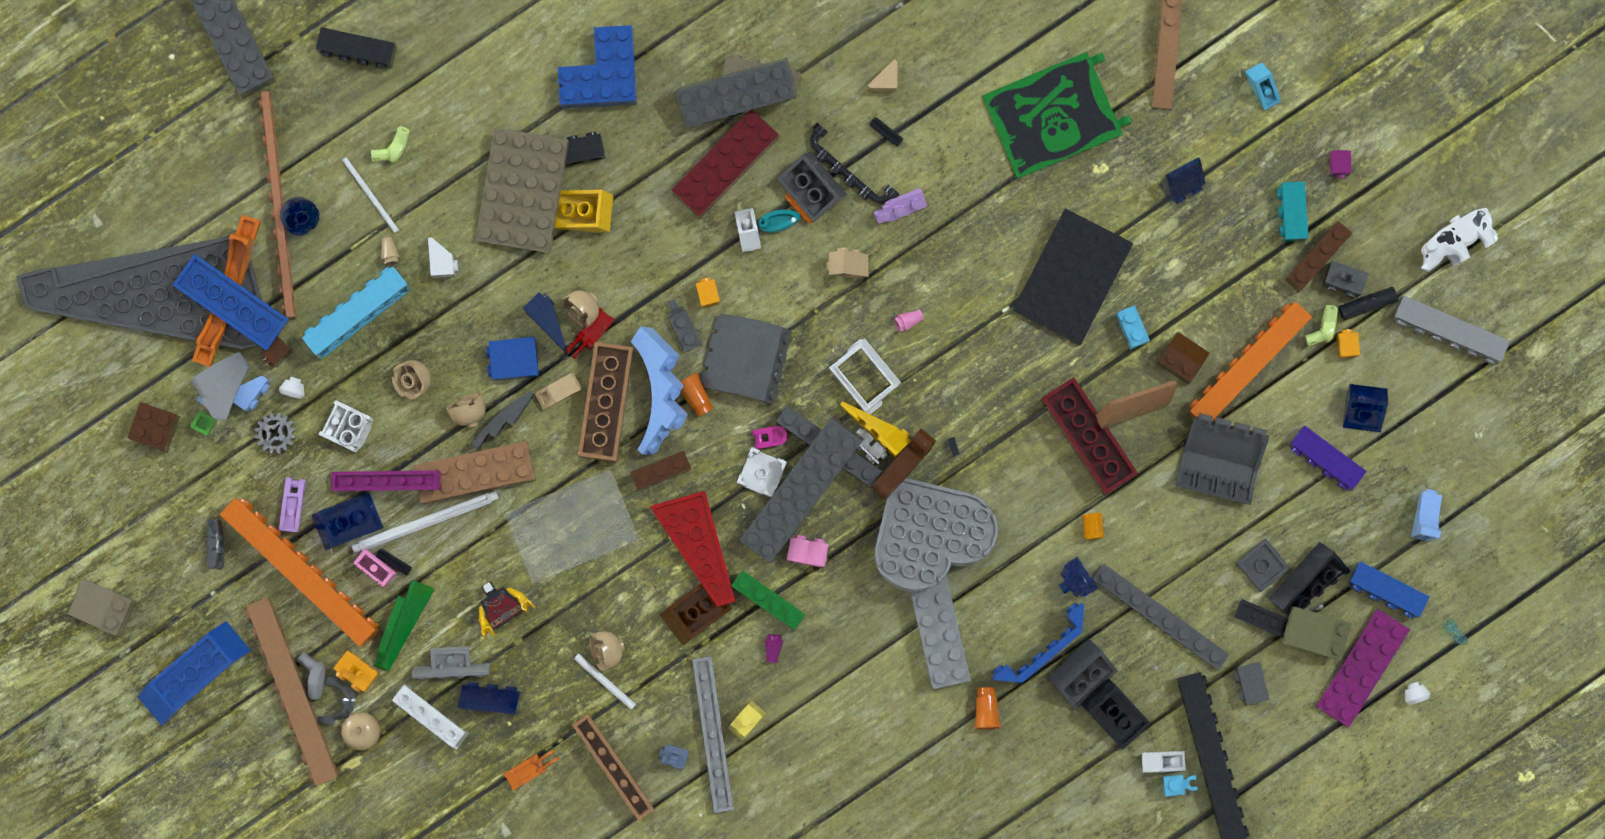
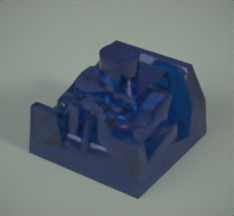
(1076, 579)

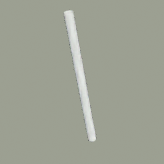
(371, 196)

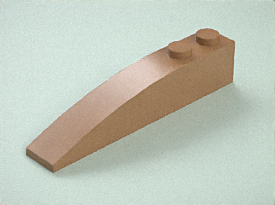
(1166, 53)

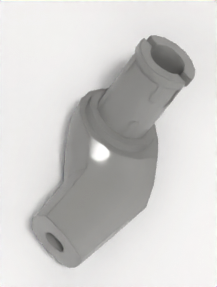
(316, 675)

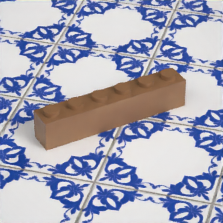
(613, 767)

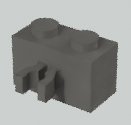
(1345, 279)

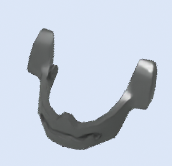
(348, 701)

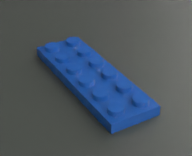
(230, 302)

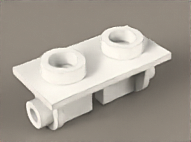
(873, 452)

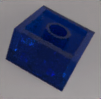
(1365, 408)

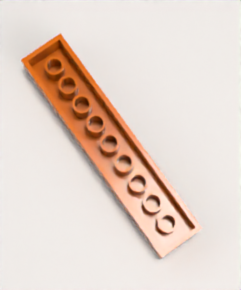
(297, 570)

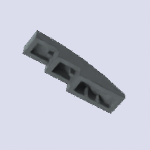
(508, 415)

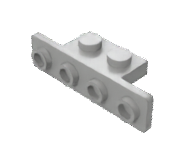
(450, 662)

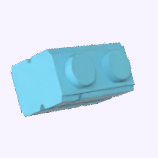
(1132, 327)

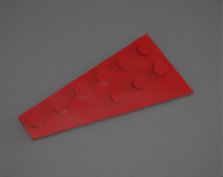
(694, 534)

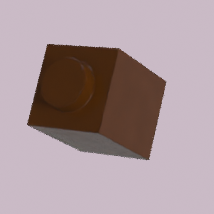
(277, 352)

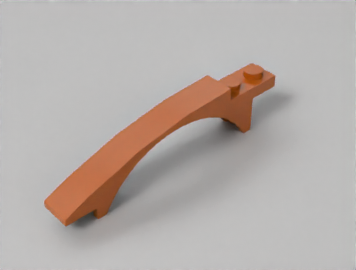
(238, 260)

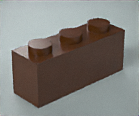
(661, 471)

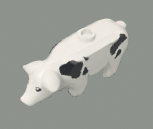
(1454, 238)

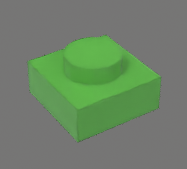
(203, 423)

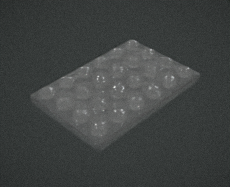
(571, 526)

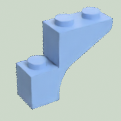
(249, 393)

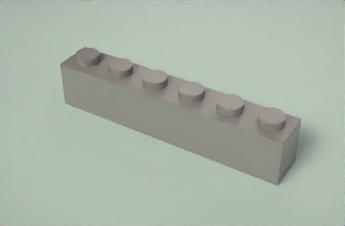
(1451, 330)

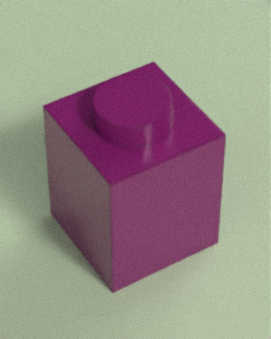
(1340, 163)

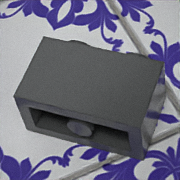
(1251, 683)

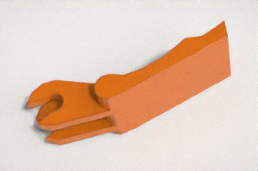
(528, 770)

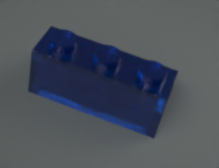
(490, 698)

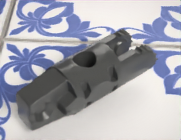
(215, 544)

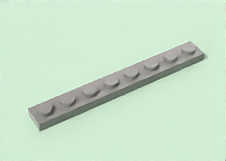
(712, 734)

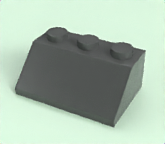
(811, 186)
(1082, 674)

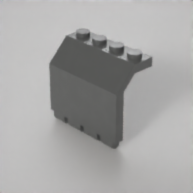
(746, 357)
(1222, 458)

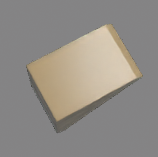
(886, 80)

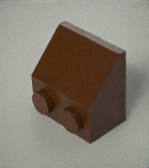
(1183, 358)

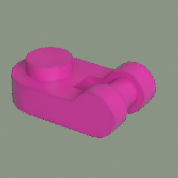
(777, 436)

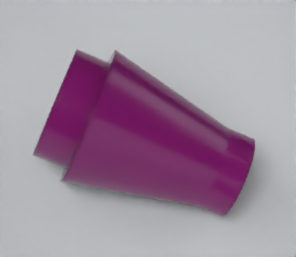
(773, 646)

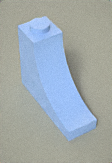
(1427, 516)

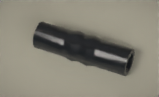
(1368, 303)

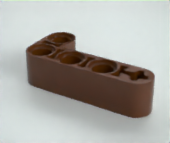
(904, 464)

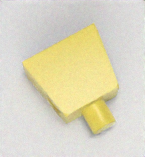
(746, 720)

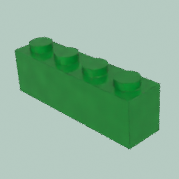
(768, 600)

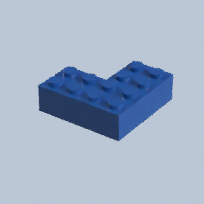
(610, 80)

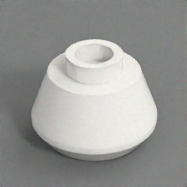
(292, 388)
(1416, 693)

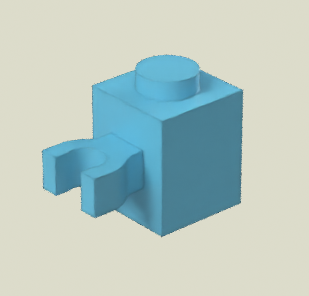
(1176, 785)

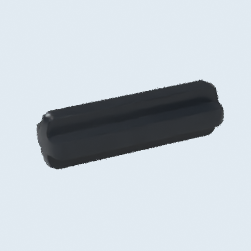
(886, 131)
(394, 562)

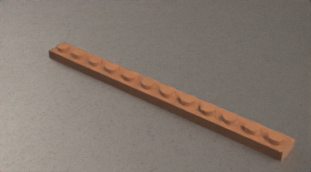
(276, 197)

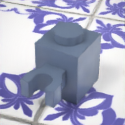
(674, 756)

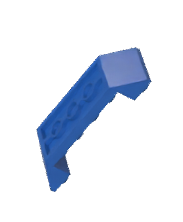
(1075, 618)
(193, 672)

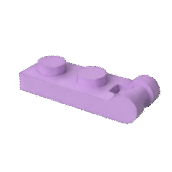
(292, 505)

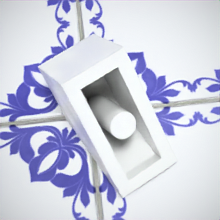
(747, 230)
(441, 261)
(1163, 761)

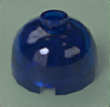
(299, 215)

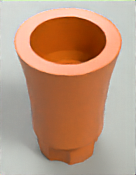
(695, 395)
(986, 709)

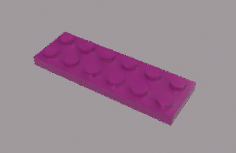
(1362, 668)

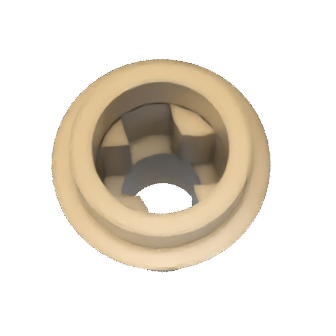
(389, 253)

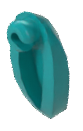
(778, 221)

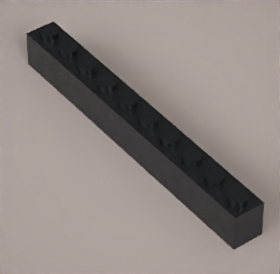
(1212, 757)

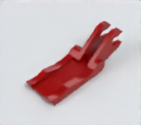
(592, 333)

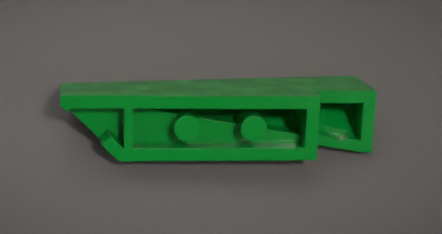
(401, 622)

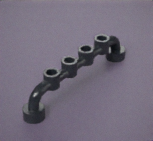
(823, 155)

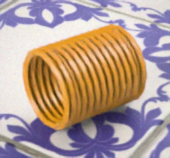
(1093, 526)

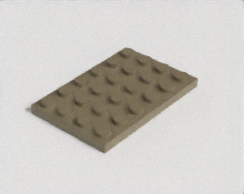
(522, 190)

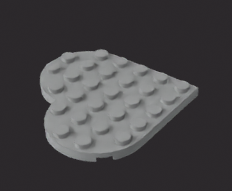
(930, 530)

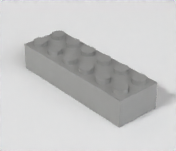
(940, 636)

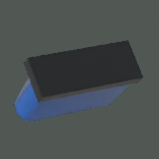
(953, 446)

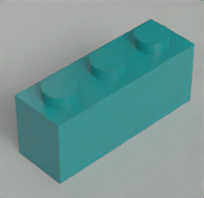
(1293, 211)

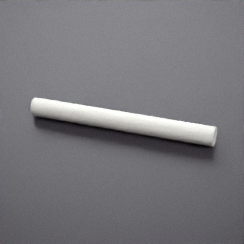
(604, 681)

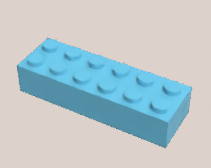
(356, 312)

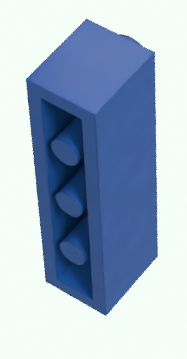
(1388, 589)

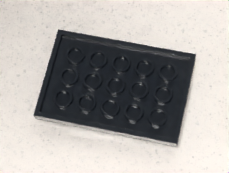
(1072, 276)

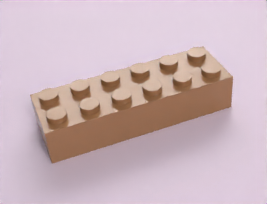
(606, 402)
(479, 472)

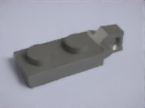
(683, 327)

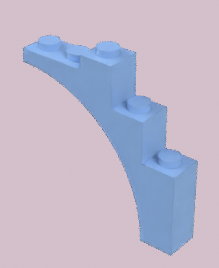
(665, 388)

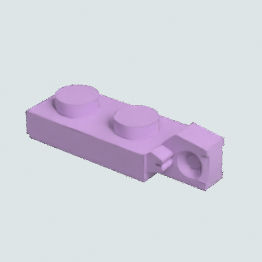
(901, 206)

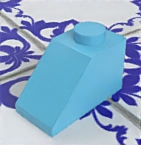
(1263, 85)

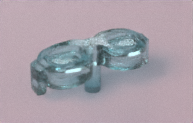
(1459, 637)

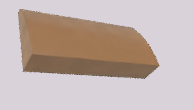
(1136, 404)

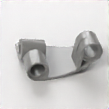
(220, 384)

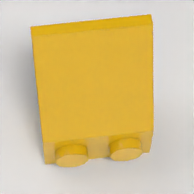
(584, 210)

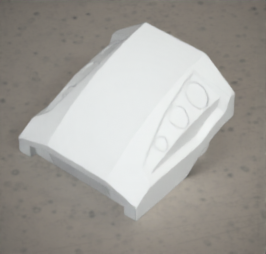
(342, 428)

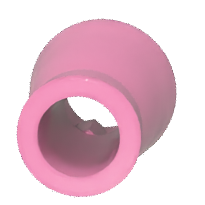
(907, 320)

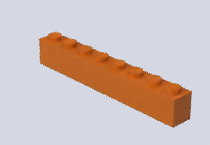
(1252, 361)

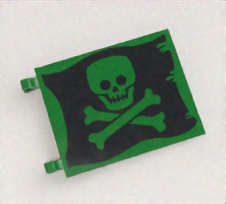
(1053, 114)

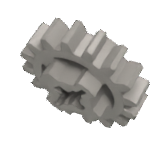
(280, 426)

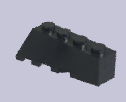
(1309, 579)

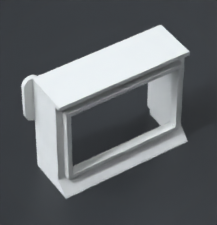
(879, 363)

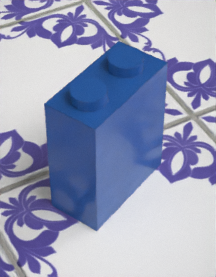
(512, 359)

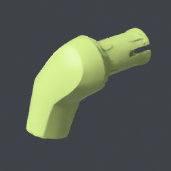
(396, 148)
(1327, 328)

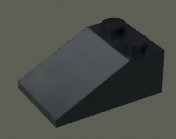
(1115, 713)

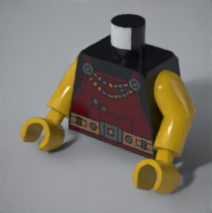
(500, 607)

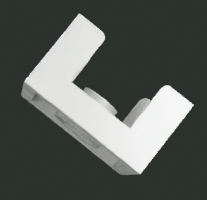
(761, 473)

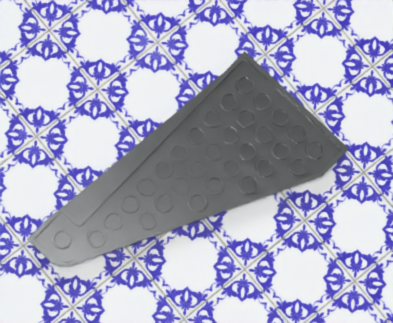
(135, 291)

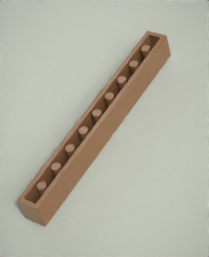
(292, 691)

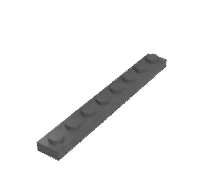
(1160, 617)

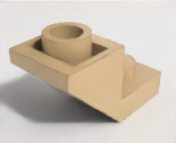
(558, 391)

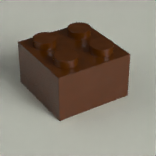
(153, 427)

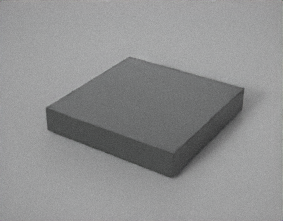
(1262, 565)

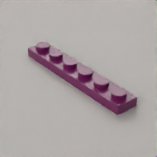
(386, 480)

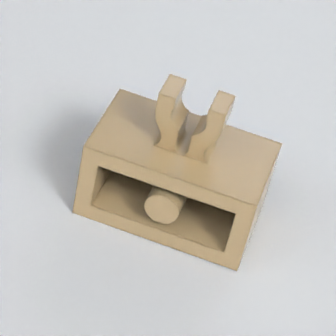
(848, 263)

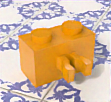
(356, 671)

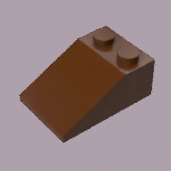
(693, 614)

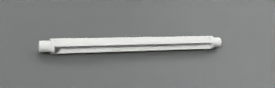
(426, 521)

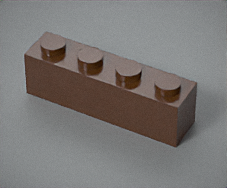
(1318, 256)

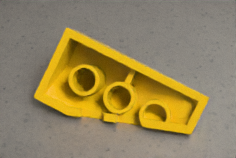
(887, 435)

